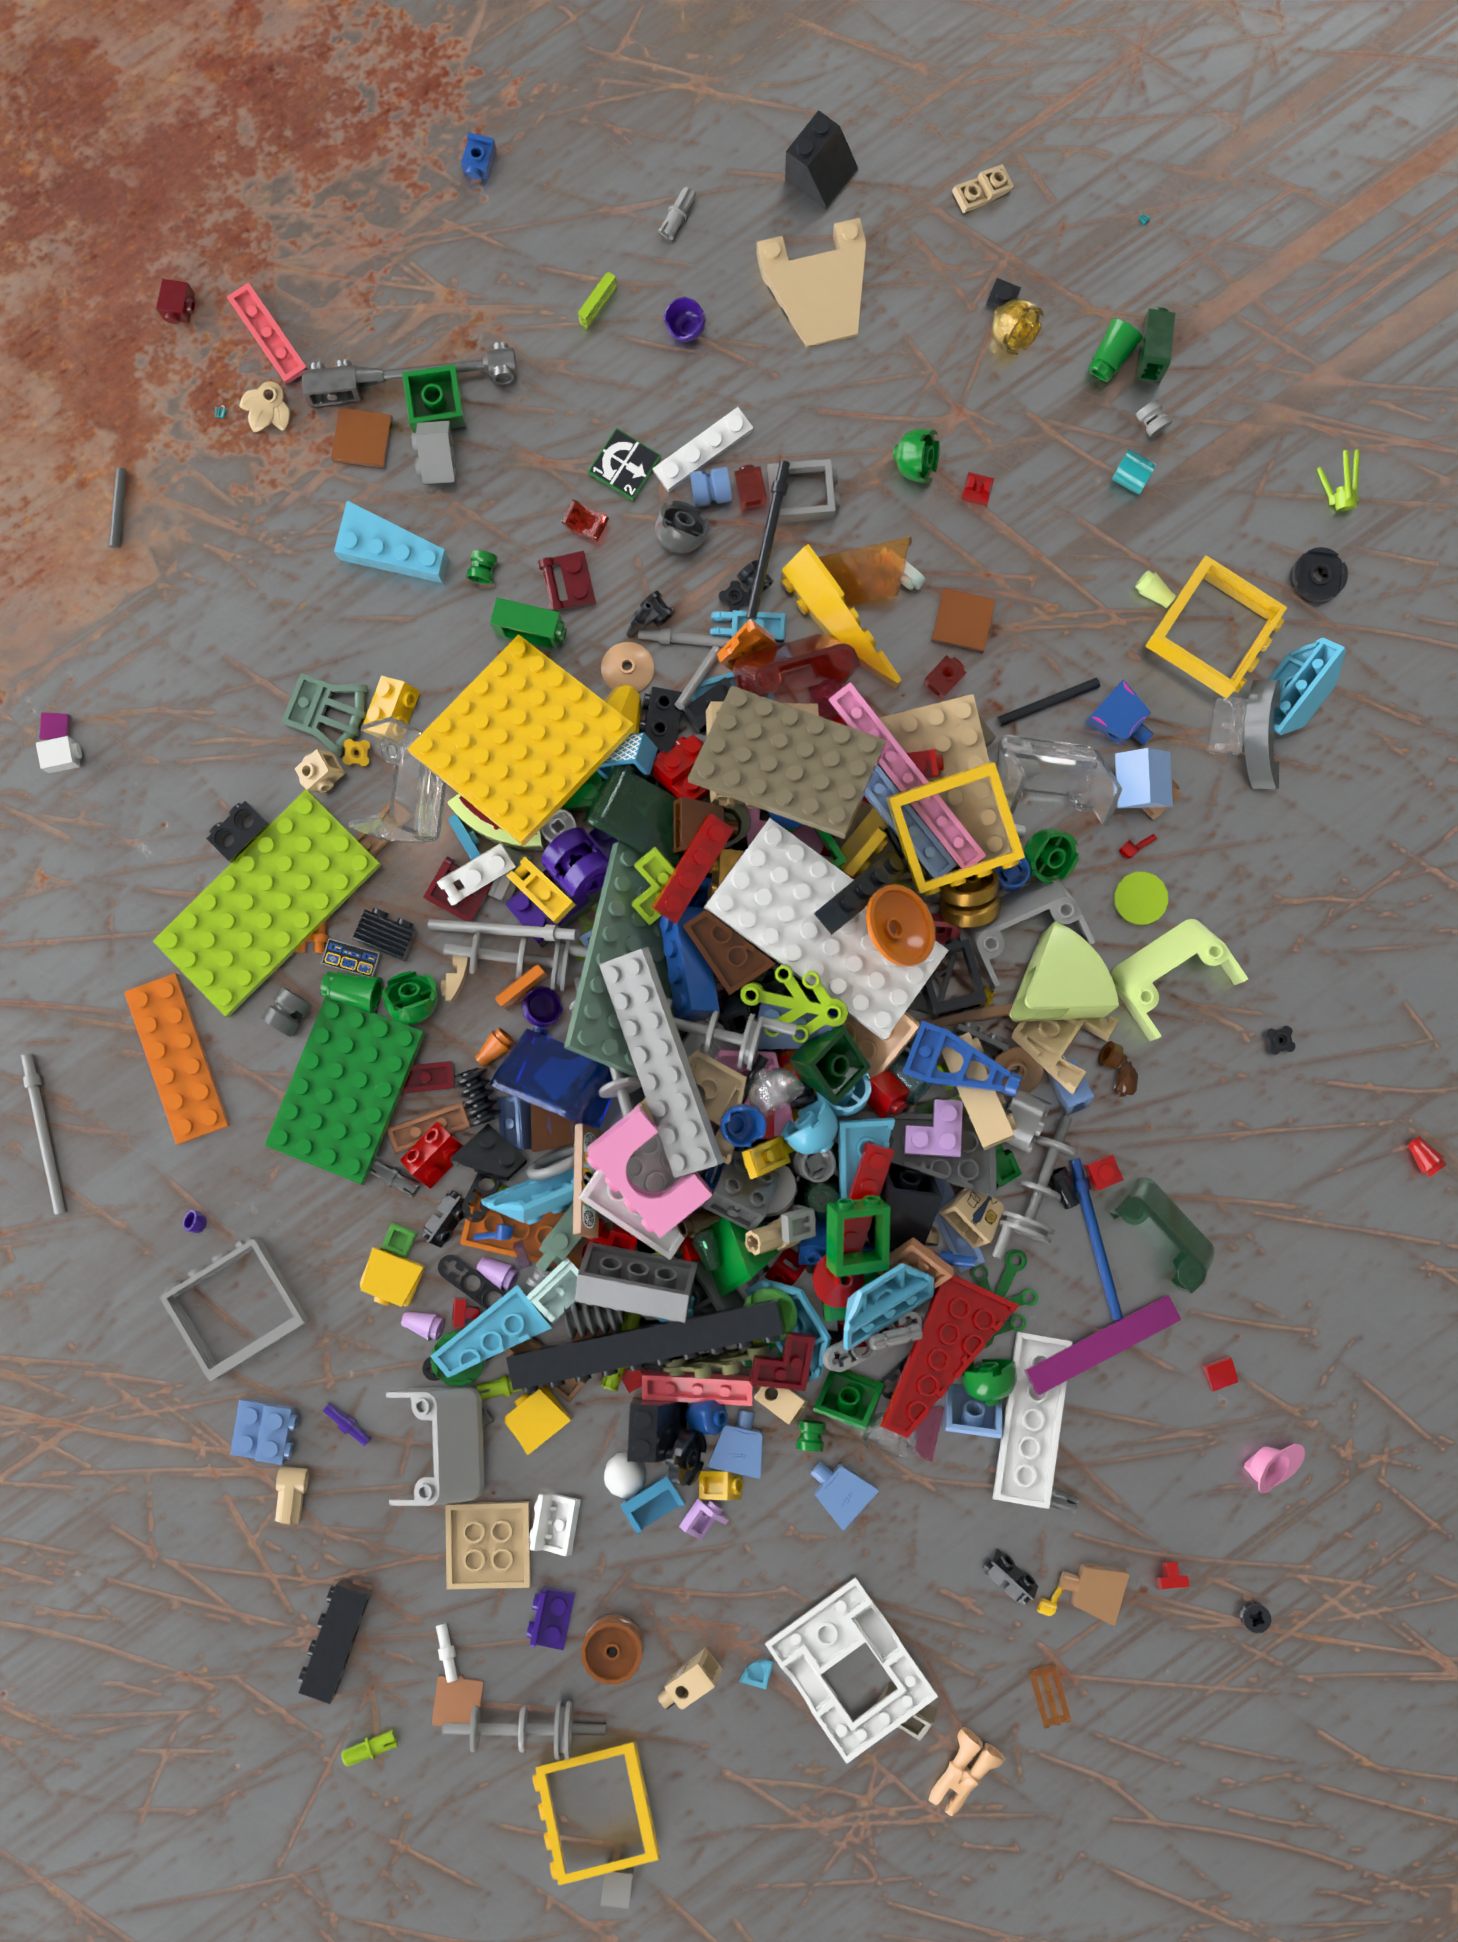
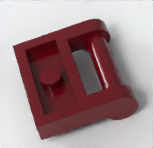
(576, 581)
(464, 909)

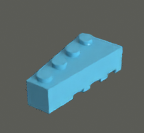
(385, 546)

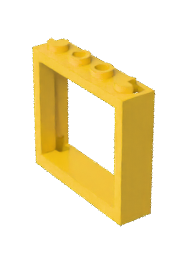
(1242, 592)
(940, 785)
(642, 1805)

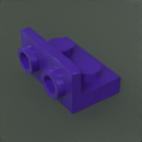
(551, 1618)

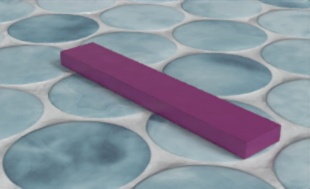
(1102, 1345)

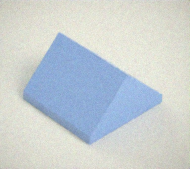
(1144, 778)
(969, 1415)

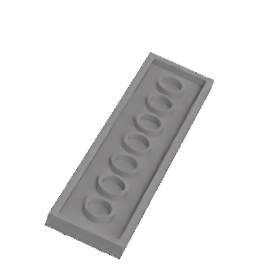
(661, 1062)

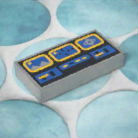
(350, 958)

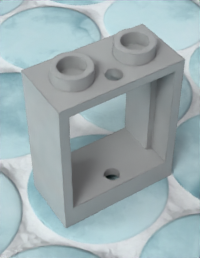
(812, 512)

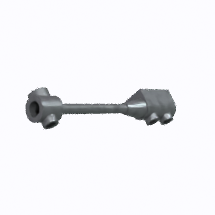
(343, 383)

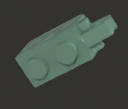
(559, 1242)

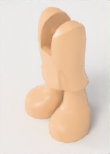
(959, 1776)

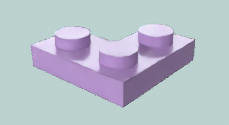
(943, 1137)

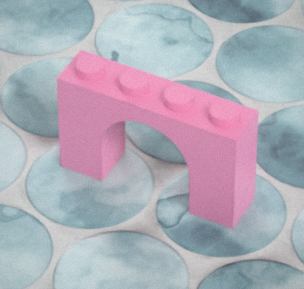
(658, 1209)

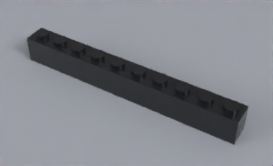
(646, 1344)

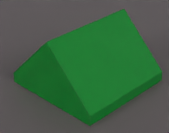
(849, 1398)

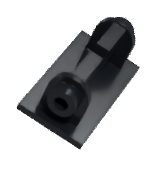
(440, 1230)
(1020, 1586)

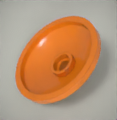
(900, 925)

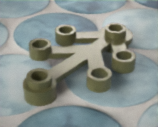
(727, 1361)

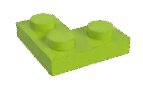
(656, 871)

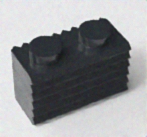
(384, 934)

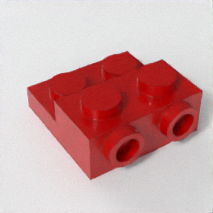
(675, 766)

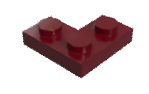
(791, 1369)

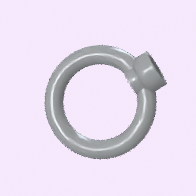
(538, 1171)

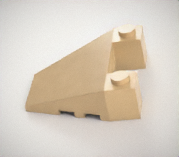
(818, 290)

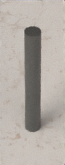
(117, 508)

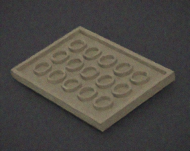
(787, 761)

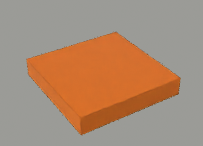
(520, 987)

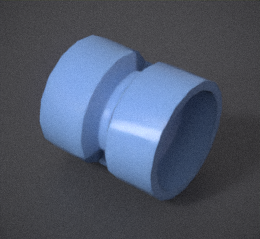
(711, 486)

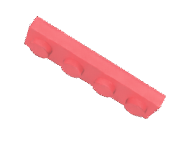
(267, 333)
(686, 1388)

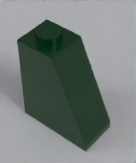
(1156, 345)

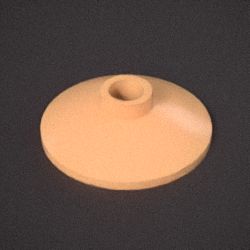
(638, 676)
(1027, 1067)

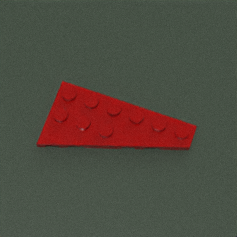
(954, 1333)

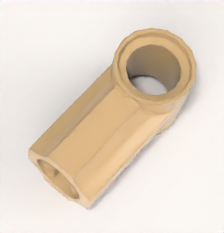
(767, 1239)
(292, 1485)

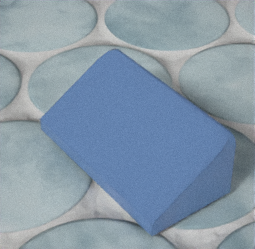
(515, 1121)

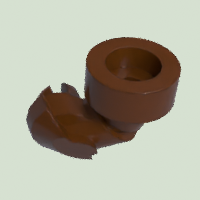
(1113, 1057)

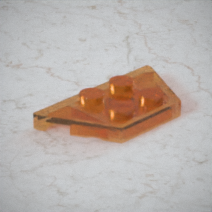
(869, 571)

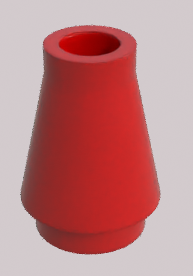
(1426, 1157)

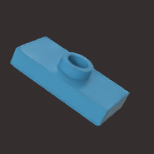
(467, 838)

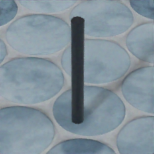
(1049, 701)

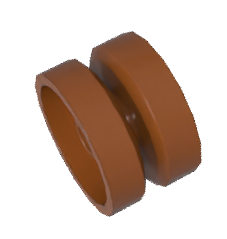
(612, 1632)

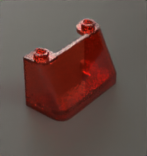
(762, 670)

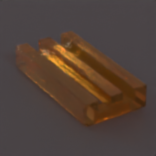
(1056, 1720)

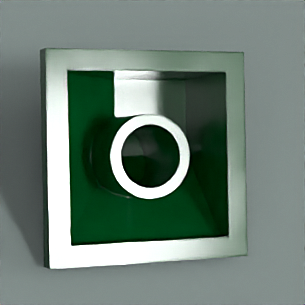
(830, 1063)

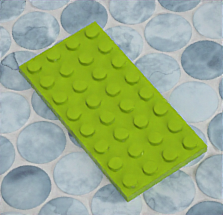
(266, 903)

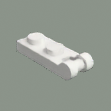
(477, 873)

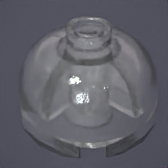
(774, 1090)
(887, 1441)

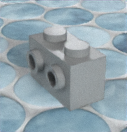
(435, 452)

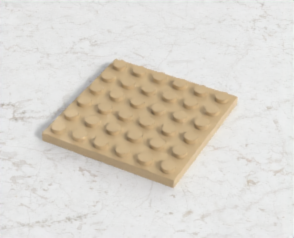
(957, 734)

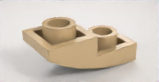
(983, 189)
(455, 981)

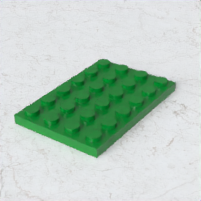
(345, 1090)

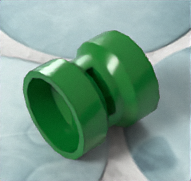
(481, 567)
(810, 1438)

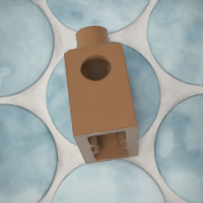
(1097, 1590)

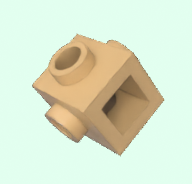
(319, 771)

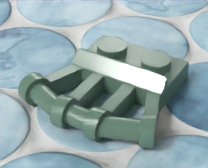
(309, 705)

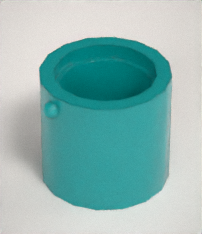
(1134, 471)

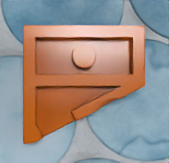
(747, 640)

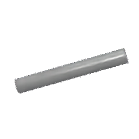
(698, 678)

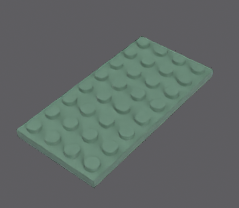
(615, 932)

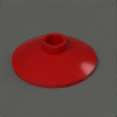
(829, 1287)

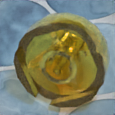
(1016, 325)

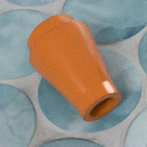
(495, 1046)

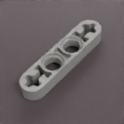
(846, 1362)

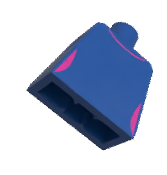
(1122, 716)

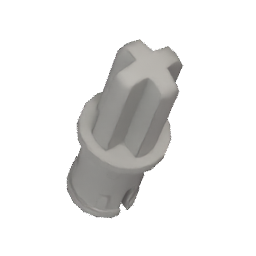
(677, 213)

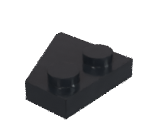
(490, 1154)

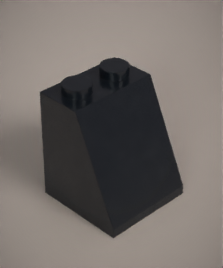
(820, 161)
(912, 1203)
(654, 1428)

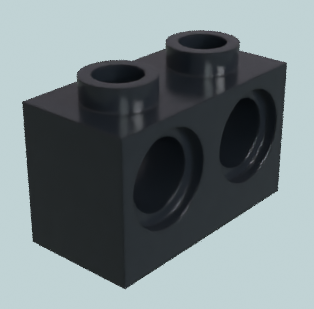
(233, 825)

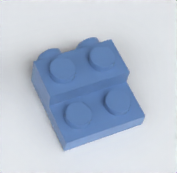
(264, 1431)

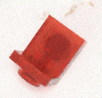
(584, 521)

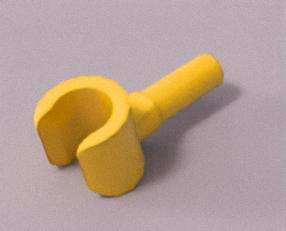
(1049, 1607)

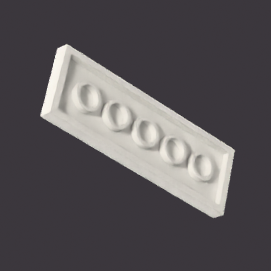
(1030, 1429)

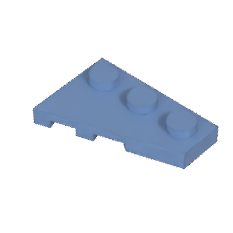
(783, 1040)

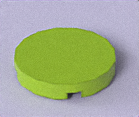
(1140, 898)

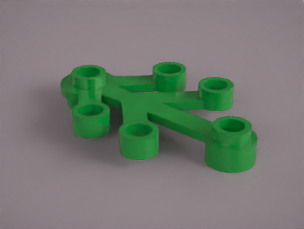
(1003, 1288)

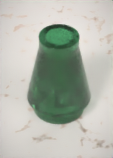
(707, 1248)

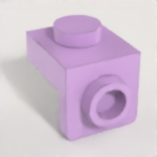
(701, 1518)

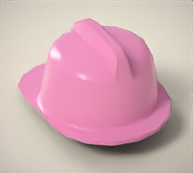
(1274, 1466)

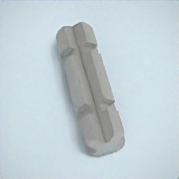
(895, 1337)

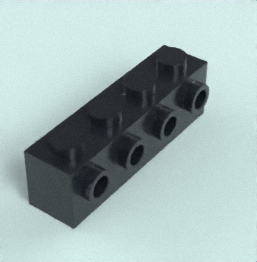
(660, 724)
(335, 1641)

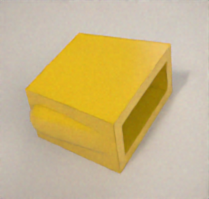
(391, 1277)
(536, 1418)

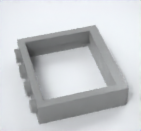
(199, 1275)

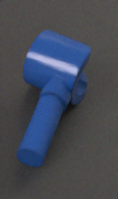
(504, 1232)

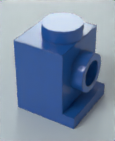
(479, 166)

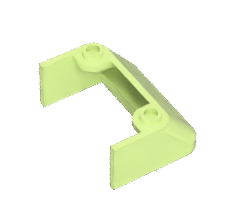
(1135, 974)

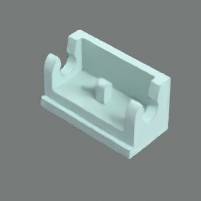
(556, 1291)

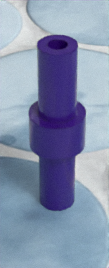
(347, 1424)

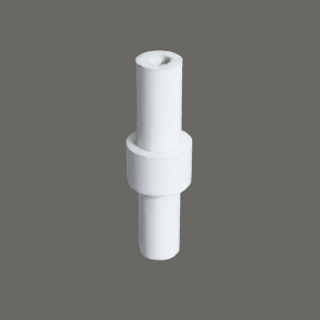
(446, 1652)

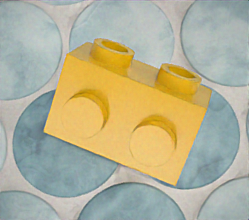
(392, 699)

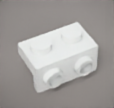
(554, 1523)

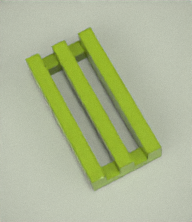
(597, 299)

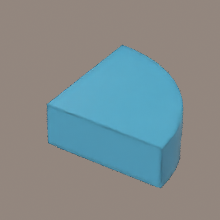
(757, 1673)

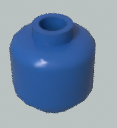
(707, 1417)

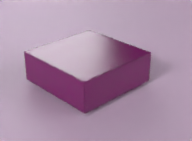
(54, 726)

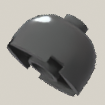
(680, 527)

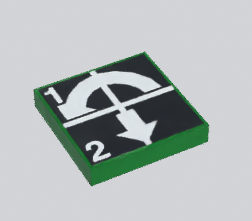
(624, 464)

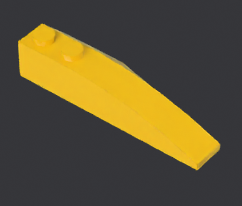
(824, 602)

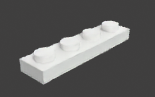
(703, 449)

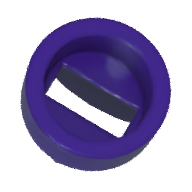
(194, 1222)

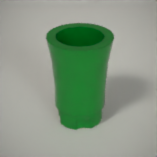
(1114, 349)
(353, 990)

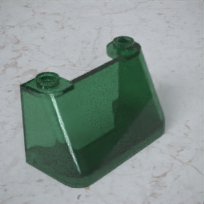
(634, 813)
(1196, 1253)

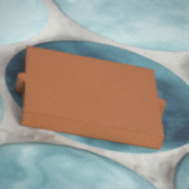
(456, 1699)

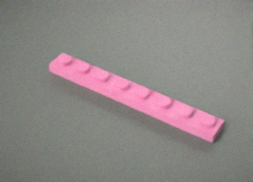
(906, 776)

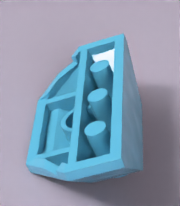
(1305, 682)
(534, 1198)
(885, 1302)
(807, 1322)

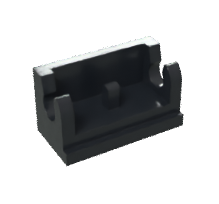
(697, 709)

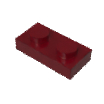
(430, 1077)

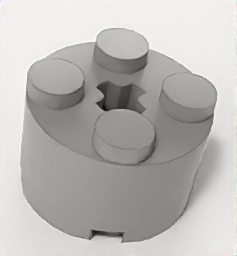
(1027, 1115)

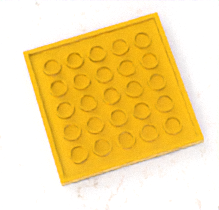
(521, 739)

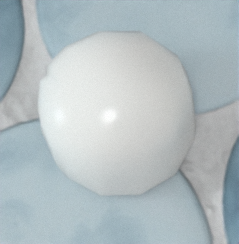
(624, 1477)

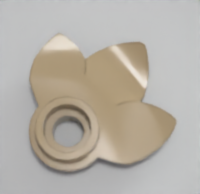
(266, 411)

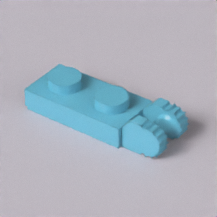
(772, 622)

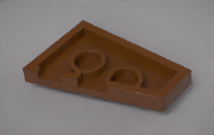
(726, 952)

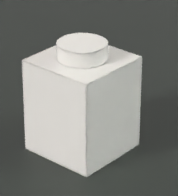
(58, 754)

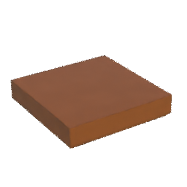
(361, 437)
(963, 620)

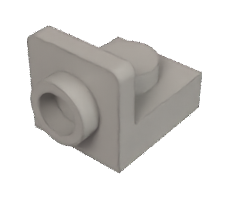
(798, 1224)

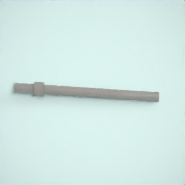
(666, 636)
(549, 932)
(32, 1082)

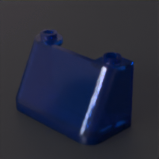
(554, 1078)

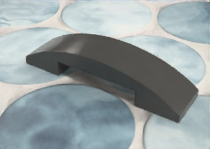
(1259, 734)

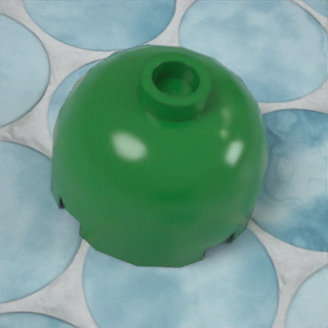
(917, 454)
(1051, 854)
(410, 997)
(990, 1380)

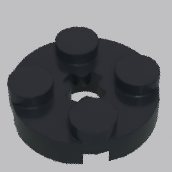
(1332, 566)
(685, 1457)

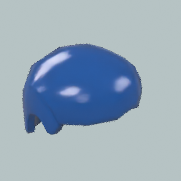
(742, 1125)

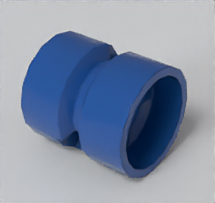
(1014, 877)

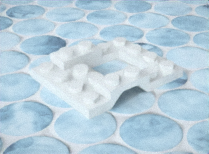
(826, 1637)

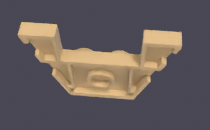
(1051, 1039)
(722, 1090)

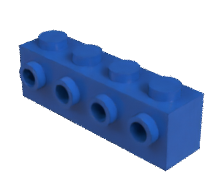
(688, 970)

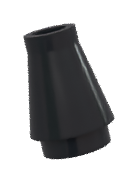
(1063, 1183)

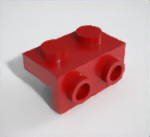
(431, 1155)

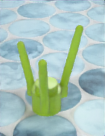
(1345, 496)

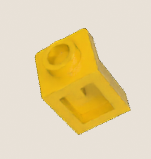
(720, 1485)

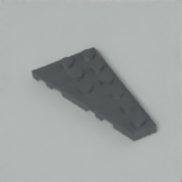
(971, 1171)

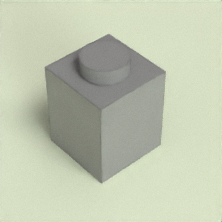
(617, 1888)

